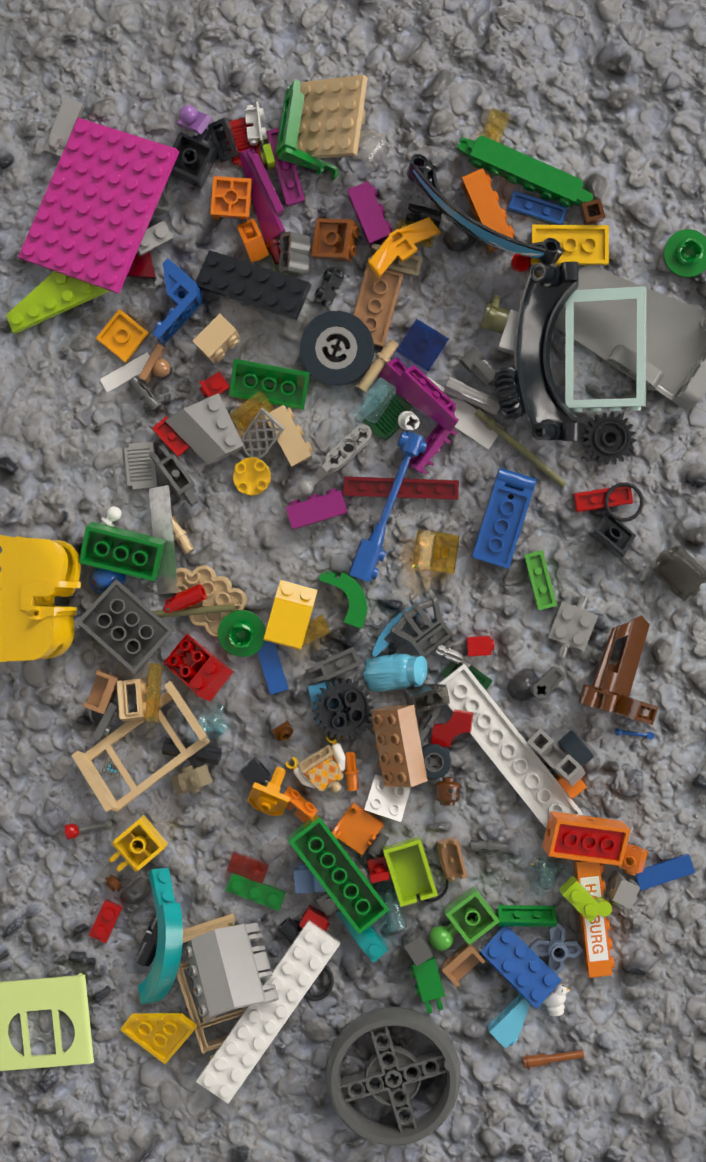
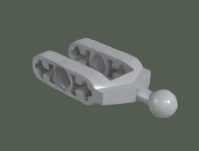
(306, 486)

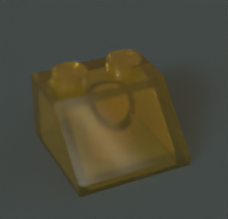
(435, 551)

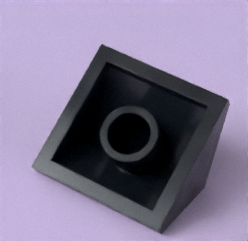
(612, 535)

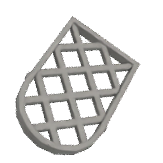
(266, 439)

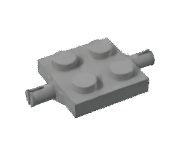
(572, 626)

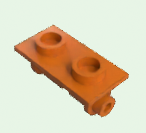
(305, 809)

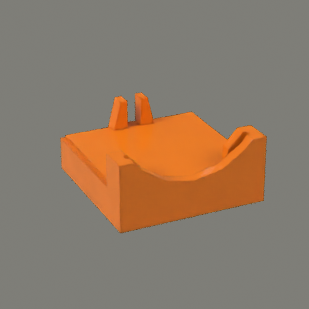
(231, 197)
(357, 828)

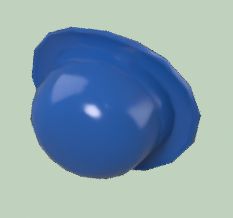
(101, 579)

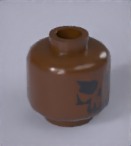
(447, 791)

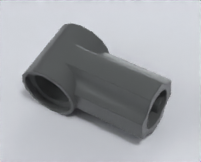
(475, 362)

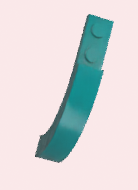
(168, 942)

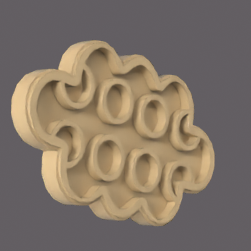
(218, 592)

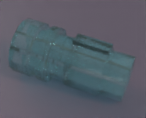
(395, 917)

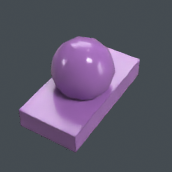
(193, 119)

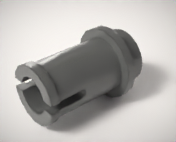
(378, 844)

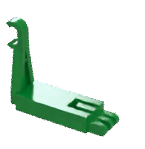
(289, 133)

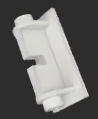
(254, 116)

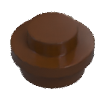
(113, 883)

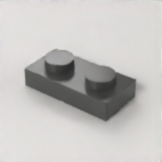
(103, 728)

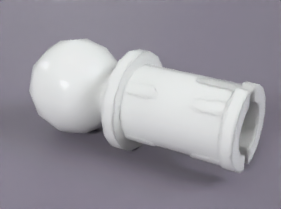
(112, 514)

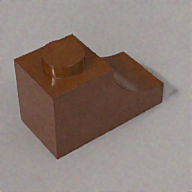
(636, 709)

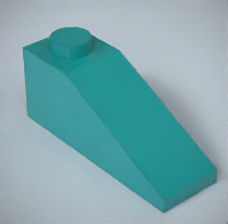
(369, 940)

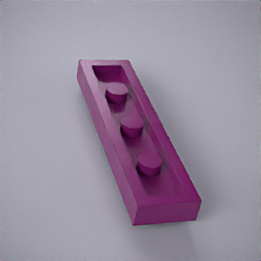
(287, 174)

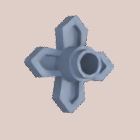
(556, 940)

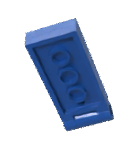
(503, 518)

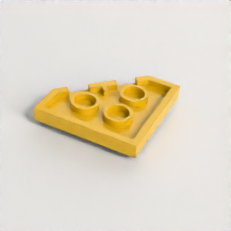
(159, 1032)

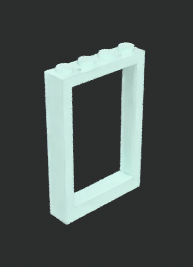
(607, 294)

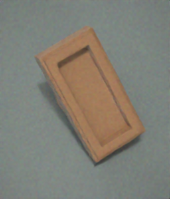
(155, 365)

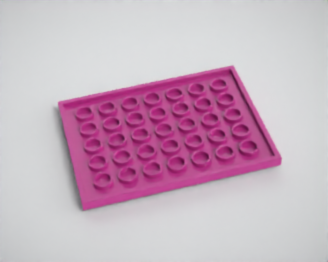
(98, 205)

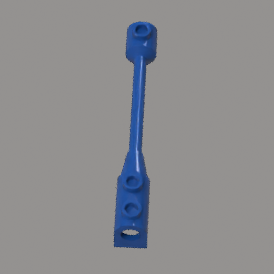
(371, 550)

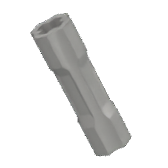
(460, 391)

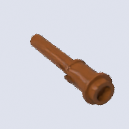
(543, 1059)

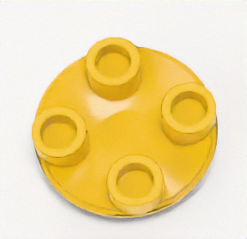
(251, 476)

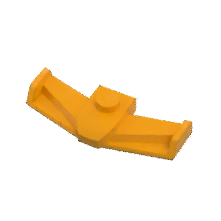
(401, 244)

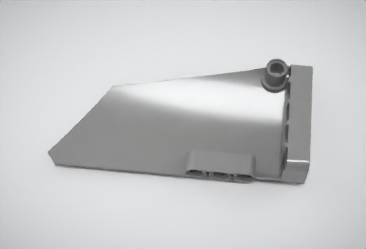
(672, 337)

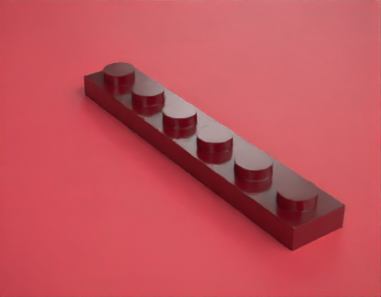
(409, 488)

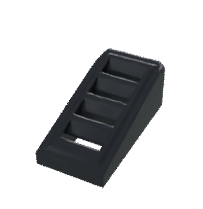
(224, 122)

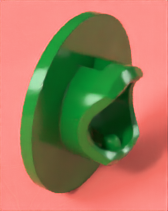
(686, 253)
(241, 633)

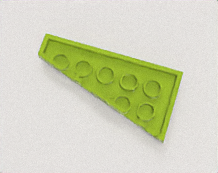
(49, 299)

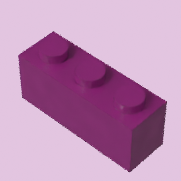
(369, 213)
(316, 509)

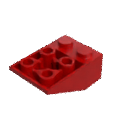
(198, 668)

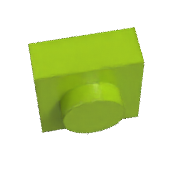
(267, 157)

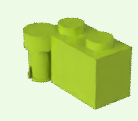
(584, 901)

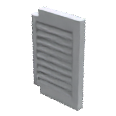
(139, 466)

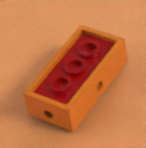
(586, 838)

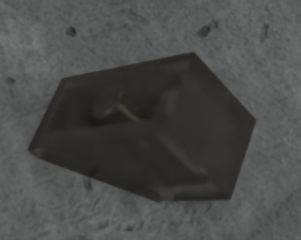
(427, 696)

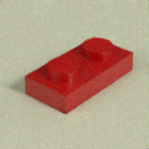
(170, 437)
(105, 921)

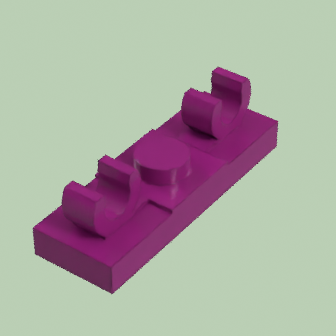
(434, 443)

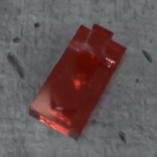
(247, 867)

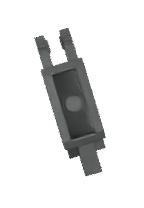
(175, 476)

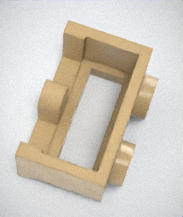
(141, 689)

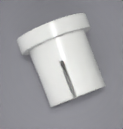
(403, 419)

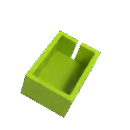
(410, 871)

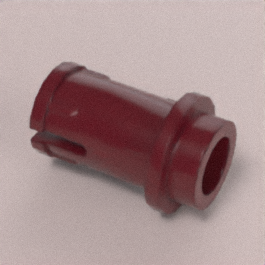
(274, 248)

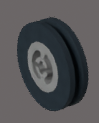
(316, 338)

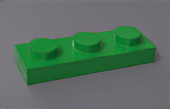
(257, 892)
(527, 915)

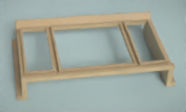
(91, 774)
(188, 934)

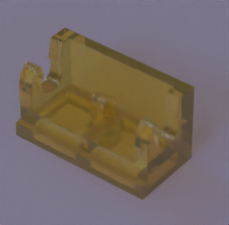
(247, 411)
(317, 628)

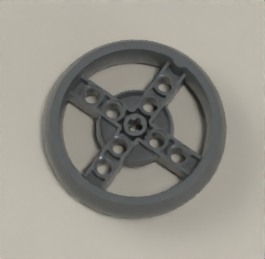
(408, 1127)

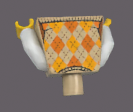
(322, 768)

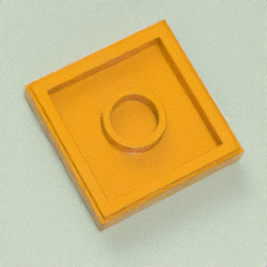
(122, 336)

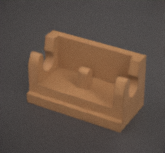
(451, 858)

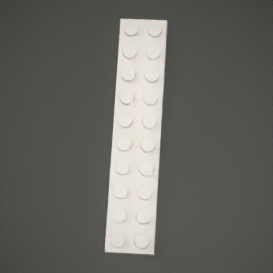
(507, 747)
(262, 1022)

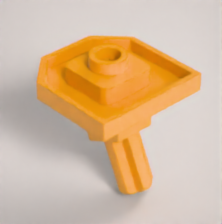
(268, 798)

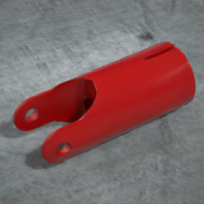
(186, 598)

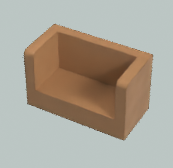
(102, 691)
(461, 962)

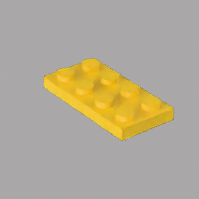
(580, 242)

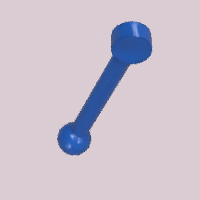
(649, 735)

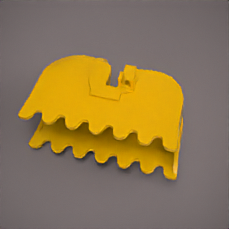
(29, 581)

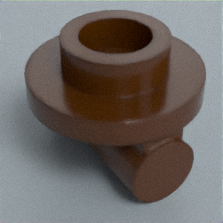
(283, 731)

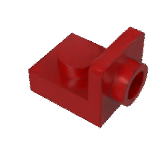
(214, 385)
(378, 869)

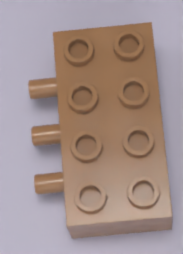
(399, 746)

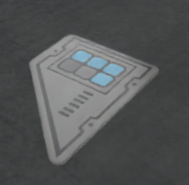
(109, 767)

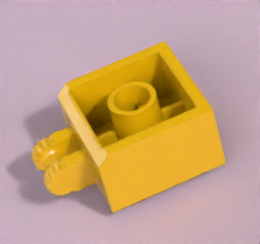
(136, 855)

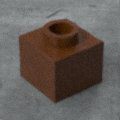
(596, 208)

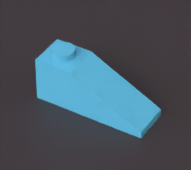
(508, 1024)

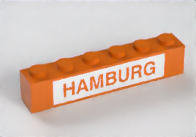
(594, 934)

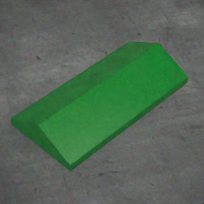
(278, 384)

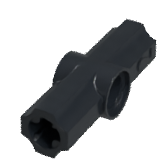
(206, 754)
(148, 948)

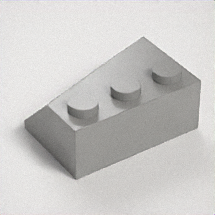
(207, 429)

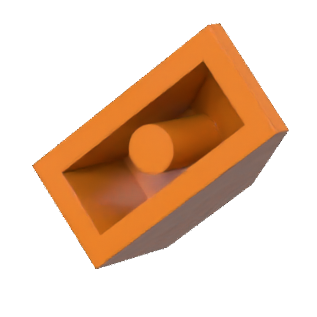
(252, 240)

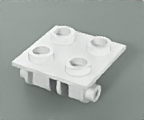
(387, 800)

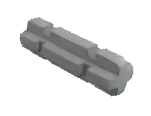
(453, 655)

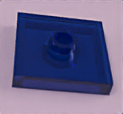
(422, 345)

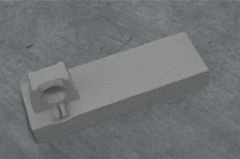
(63, 126)

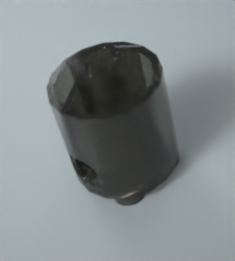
(679, 572)

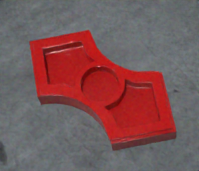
(459, 723)

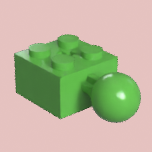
(469, 927)

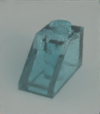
(377, 400)

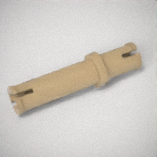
(382, 358)

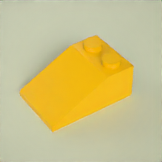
(290, 615)

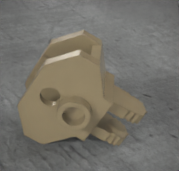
(191, 779)

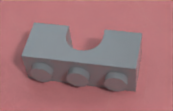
(559, 761)

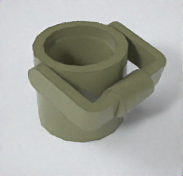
(495, 316)

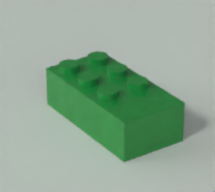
(122, 551)

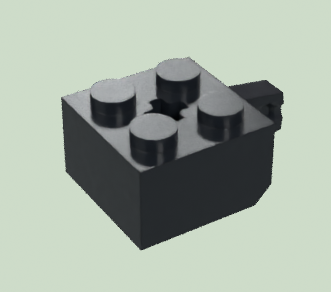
(204, 156)

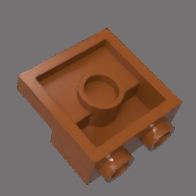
(335, 239)

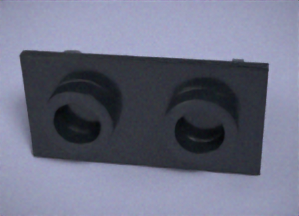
(330, 279)

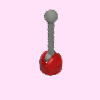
(73, 830)

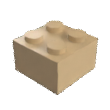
(217, 339)

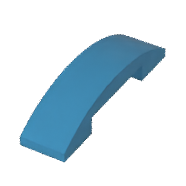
(380, 643)

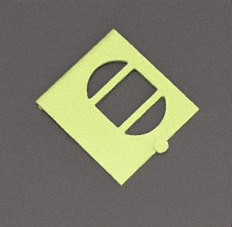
(52, 993)

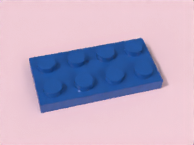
(520, 966)

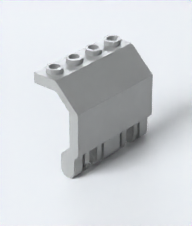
(229, 970)

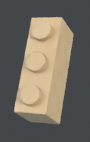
(291, 438)

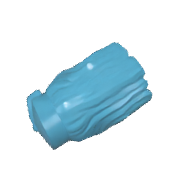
(395, 672)

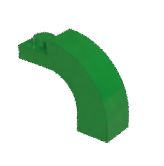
(357, 601)

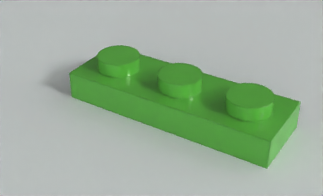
(540, 580)

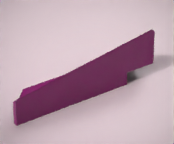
(263, 195)
(420, 392)

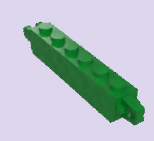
(525, 171)

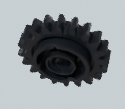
(619, 432)

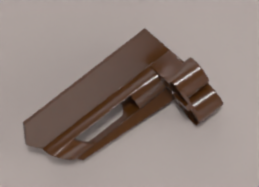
(617, 678)

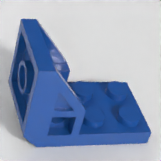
(177, 286)

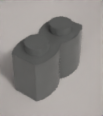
(294, 253)

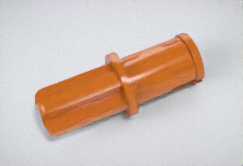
(351, 772)

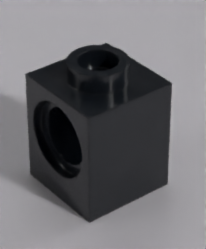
(256, 772)

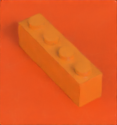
(485, 203)

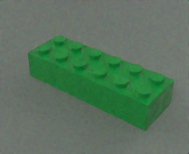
(337, 874)

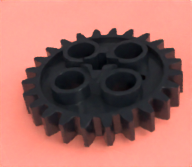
(327, 715)

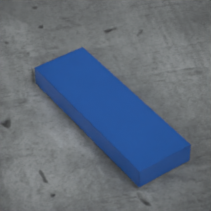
(537, 208)
(272, 668)
(665, 871)

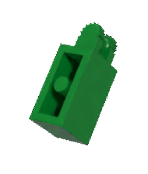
(428, 983)

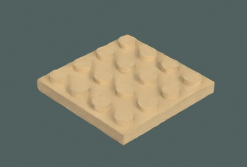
(332, 116)

